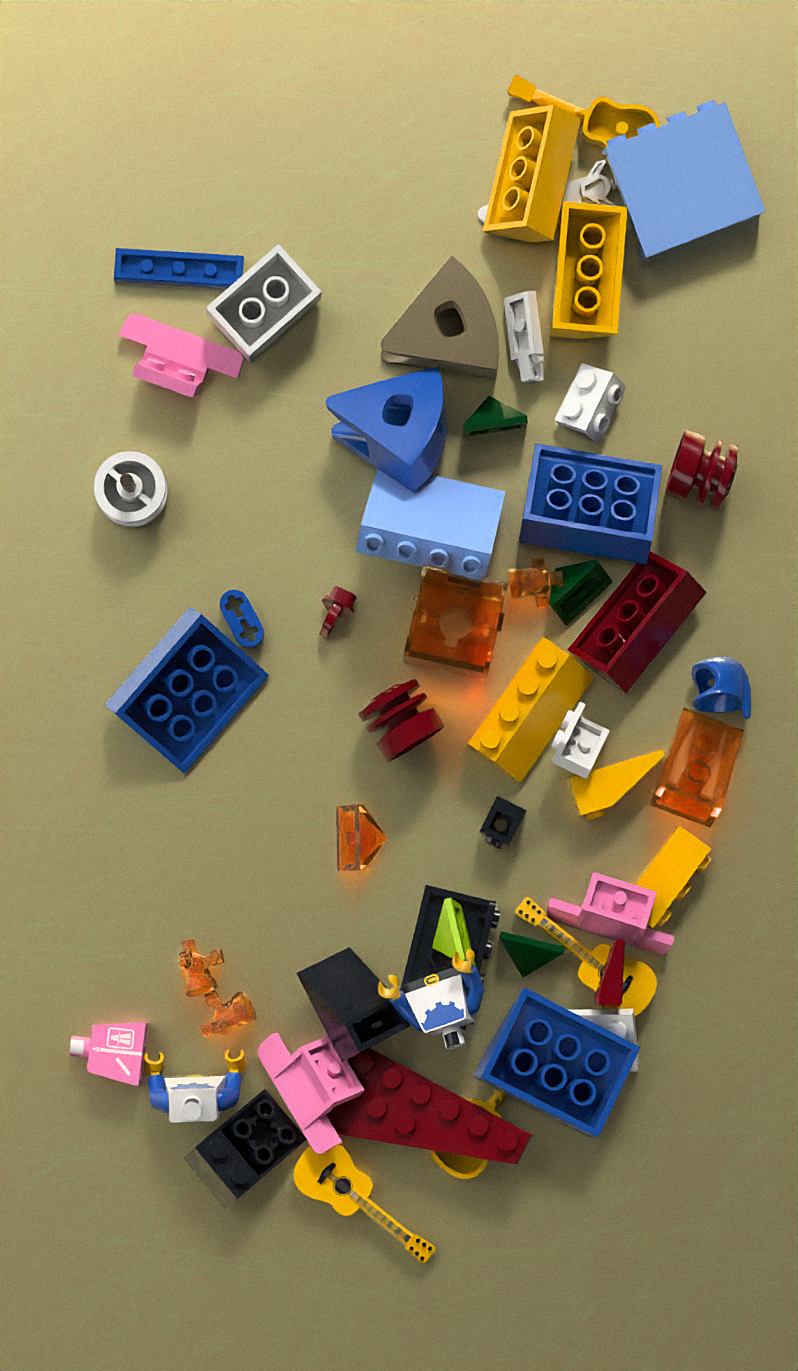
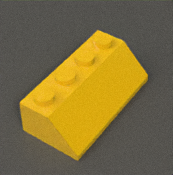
(532, 174)
(588, 270)
(530, 710)

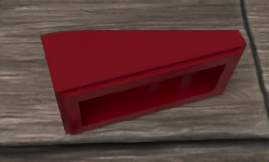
(611, 982)

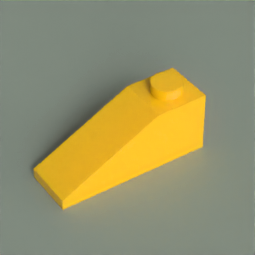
(609, 784)

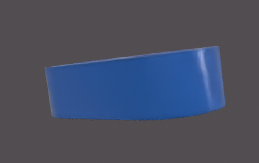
(235, 622)

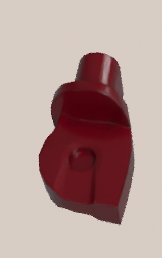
(338, 604)

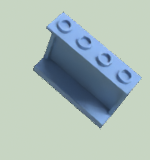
(683, 178)
(437, 525)

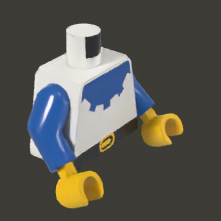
(440, 1000)
(194, 1096)

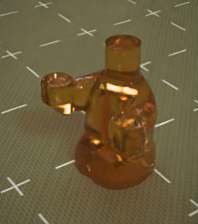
(534, 582)
(196, 969)
(228, 1015)

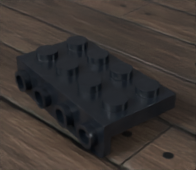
(479, 918)

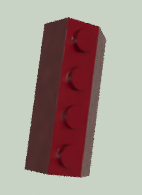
(637, 621)

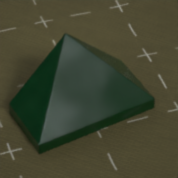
(493, 417)
(581, 586)
(529, 953)

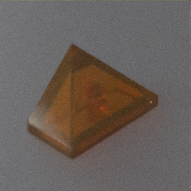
(357, 837)

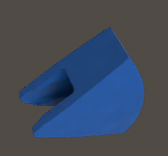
(395, 424)

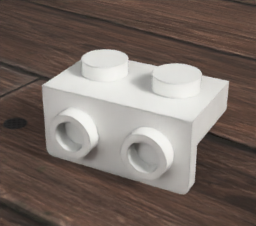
(591, 401)
(579, 744)

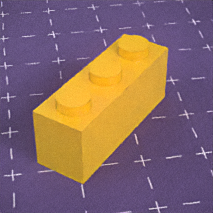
(671, 870)

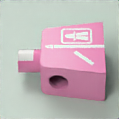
(114, 1051)

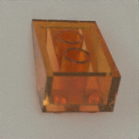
(697, 768)

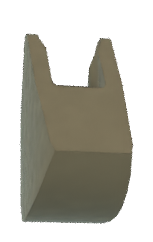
(446, 327)

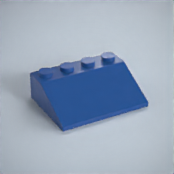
(591, 503)
(186, 689)
(557, 1063)

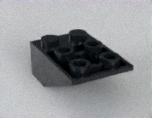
(349, 1003)
(244, 1148)

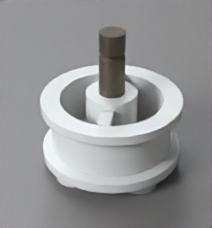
(130, 489)

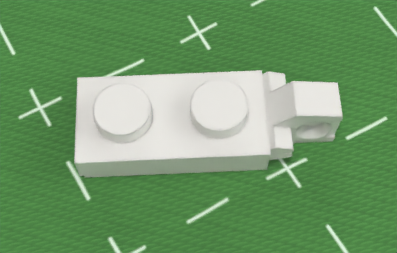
(525, 335)

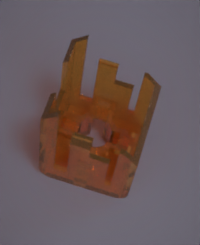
(437, 598)

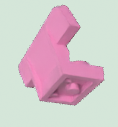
(177, 357)
(615, 912)
(311, 1085)

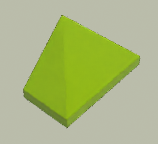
(452, 931)

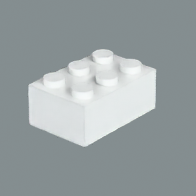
(264, 302)

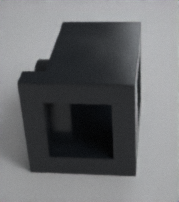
(501, 810)

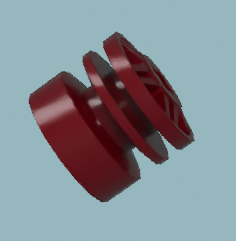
(702, 470)
(401, 719)

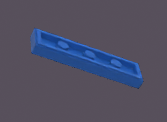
(177, 268)

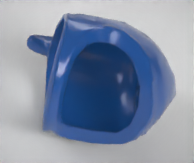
(730, 688)

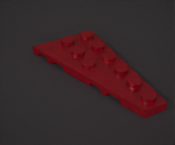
(421, 1114)

